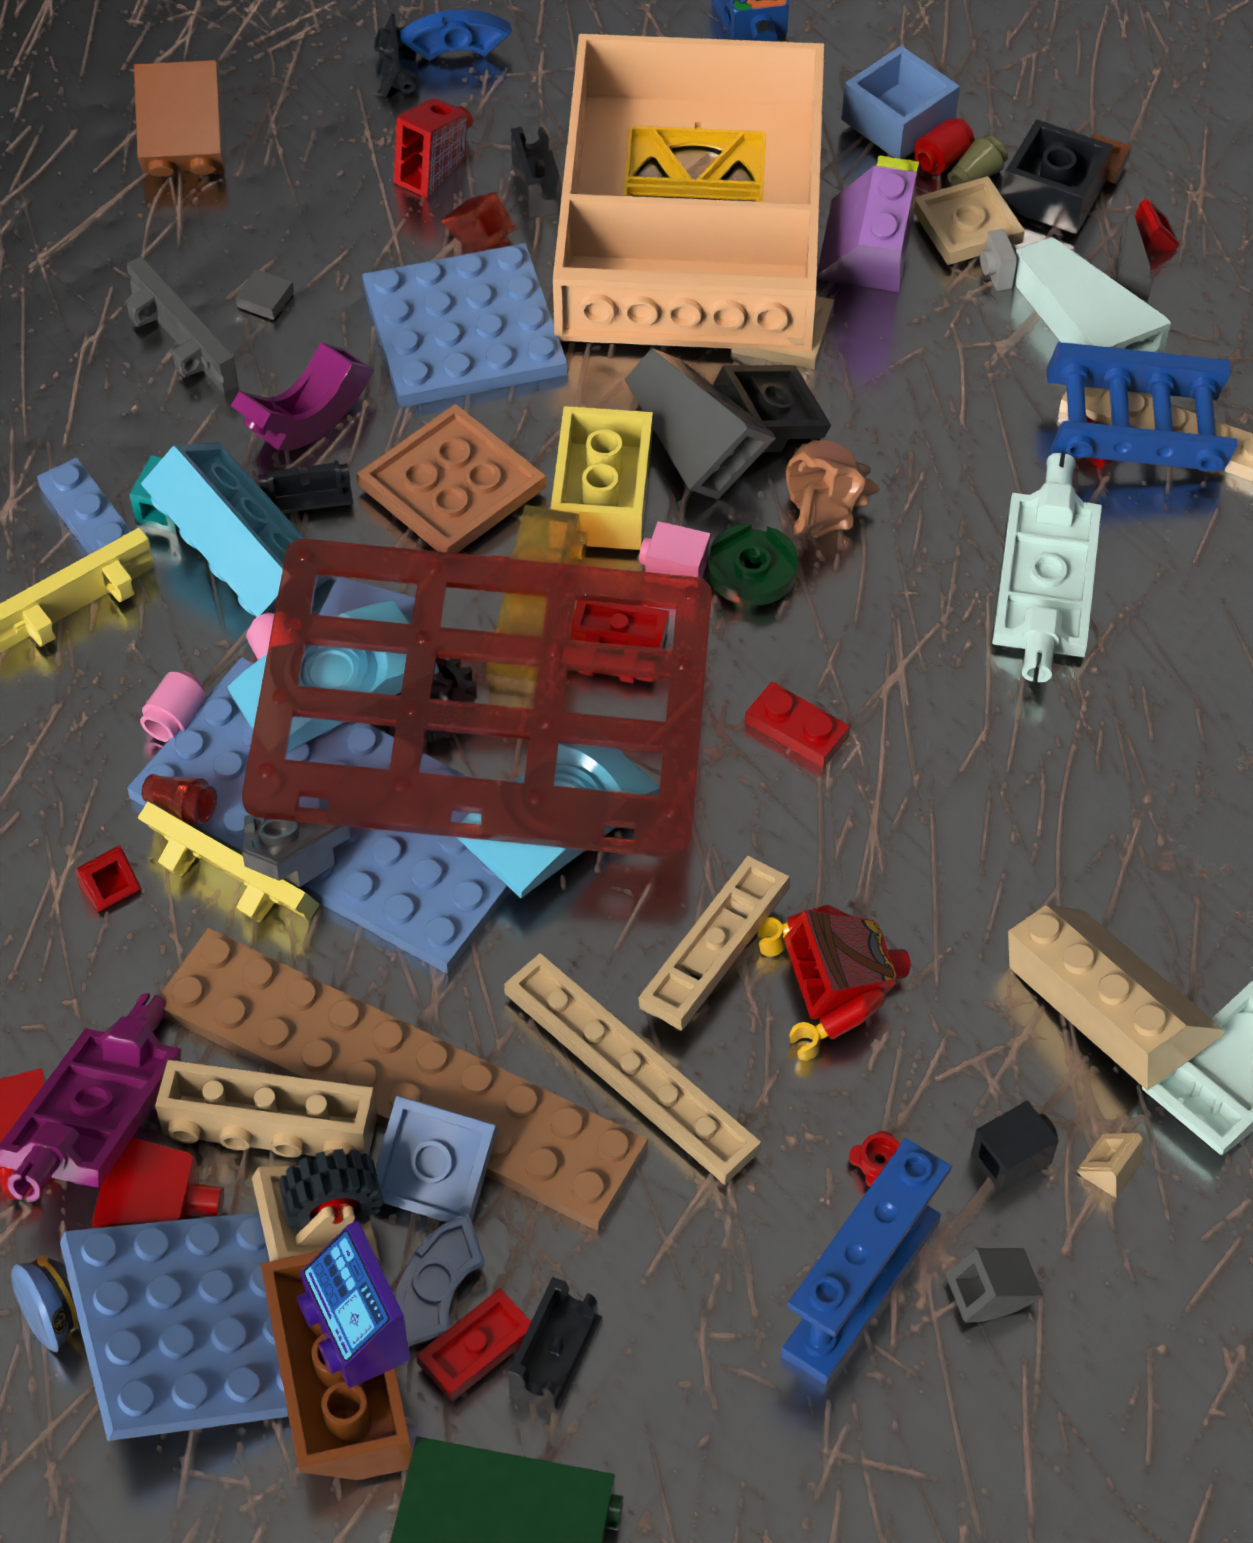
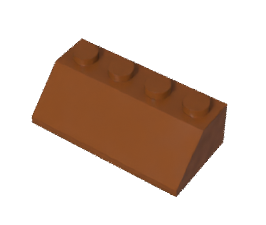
(332, 1427)

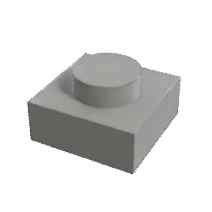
(999, 260)

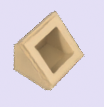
(1113, 1161)

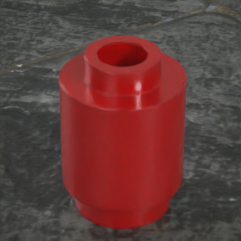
(943, 145)

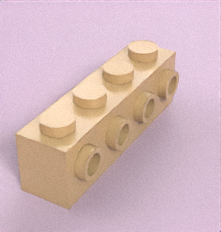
(264, 1110)

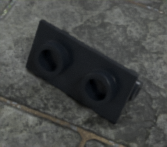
(396, 60)
(319, 488)

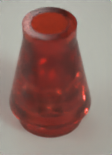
(182, 797)

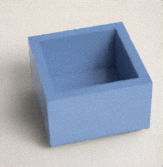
(898, 101)

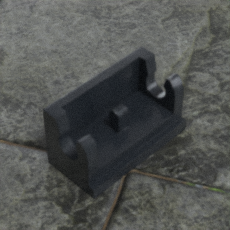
(536, 173)
(554, 1347)

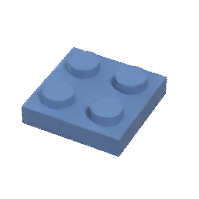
(434, 1160)

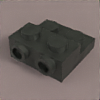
(776, 399)

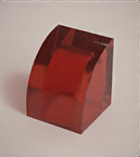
(479, 222)

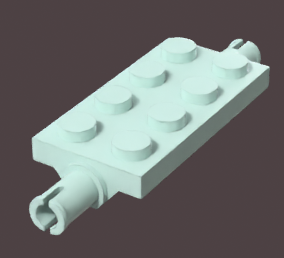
(1048, 571)

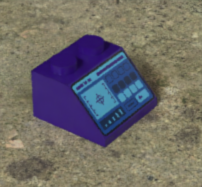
(354, 1309)

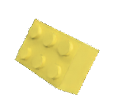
(604, 473)

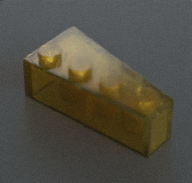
(542, 537)

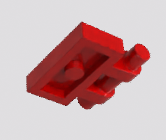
(620, 626)

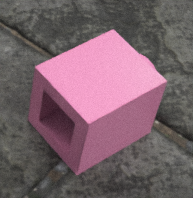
(676, 551)

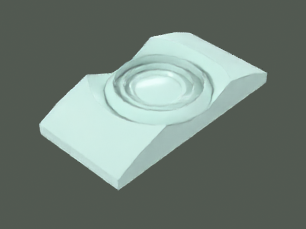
(1216, 1086)

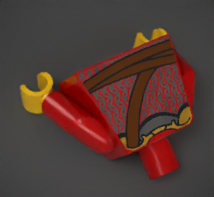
(839, 969)

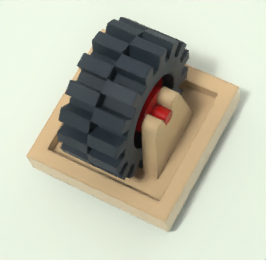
(315, 1201)

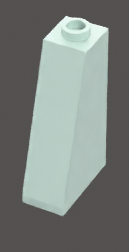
(1084, 302)

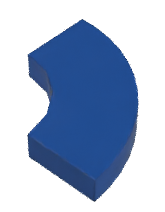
(454, 32)

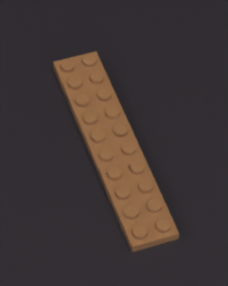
(320, 1033)

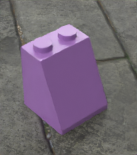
(870, 230)

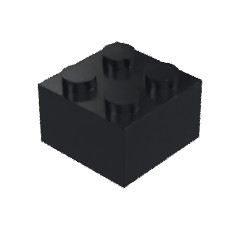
(1056, 176)

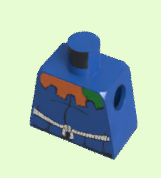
(753, 18)

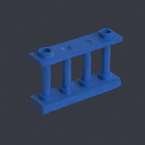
(1148, 373)
(865, 1261)

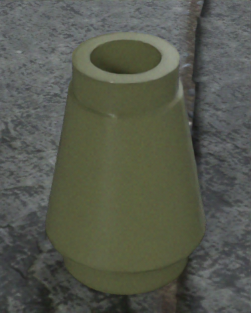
(982, 159)

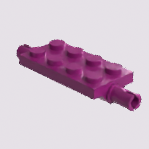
(90, 1104)

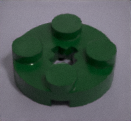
(752, 586)

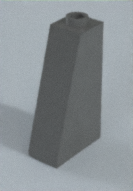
(697, 423)

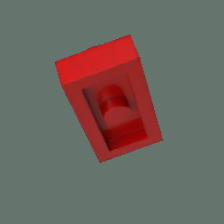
(797, 724)
(474, 1345)

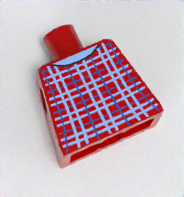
(429, 145)

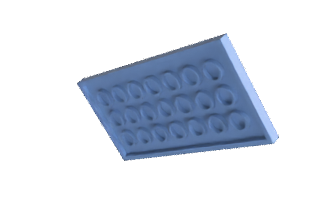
(400, 885)

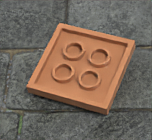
(451, 480)

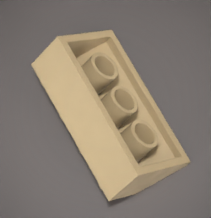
(1109, 993)

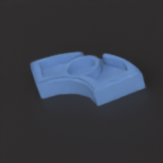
(434, 1276)

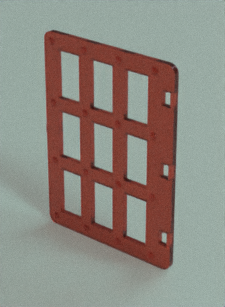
(509, 811)

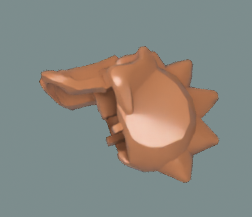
(826, 486)

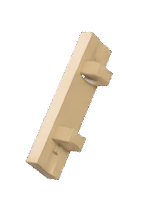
(714, 942)

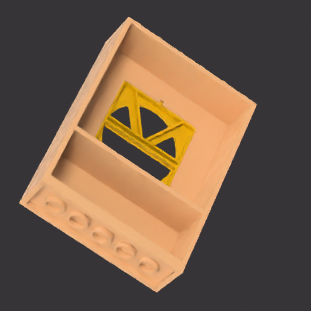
(690, 265)

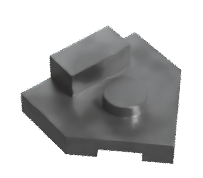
(290, 848)

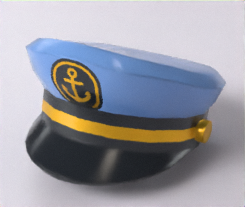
(45, 1300)

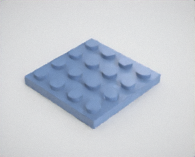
(463, 325)
(176, 1323)

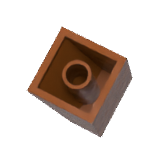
(179, 117)

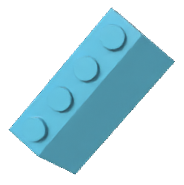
(226, 520)

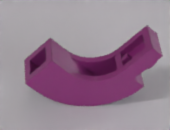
(311, 404)

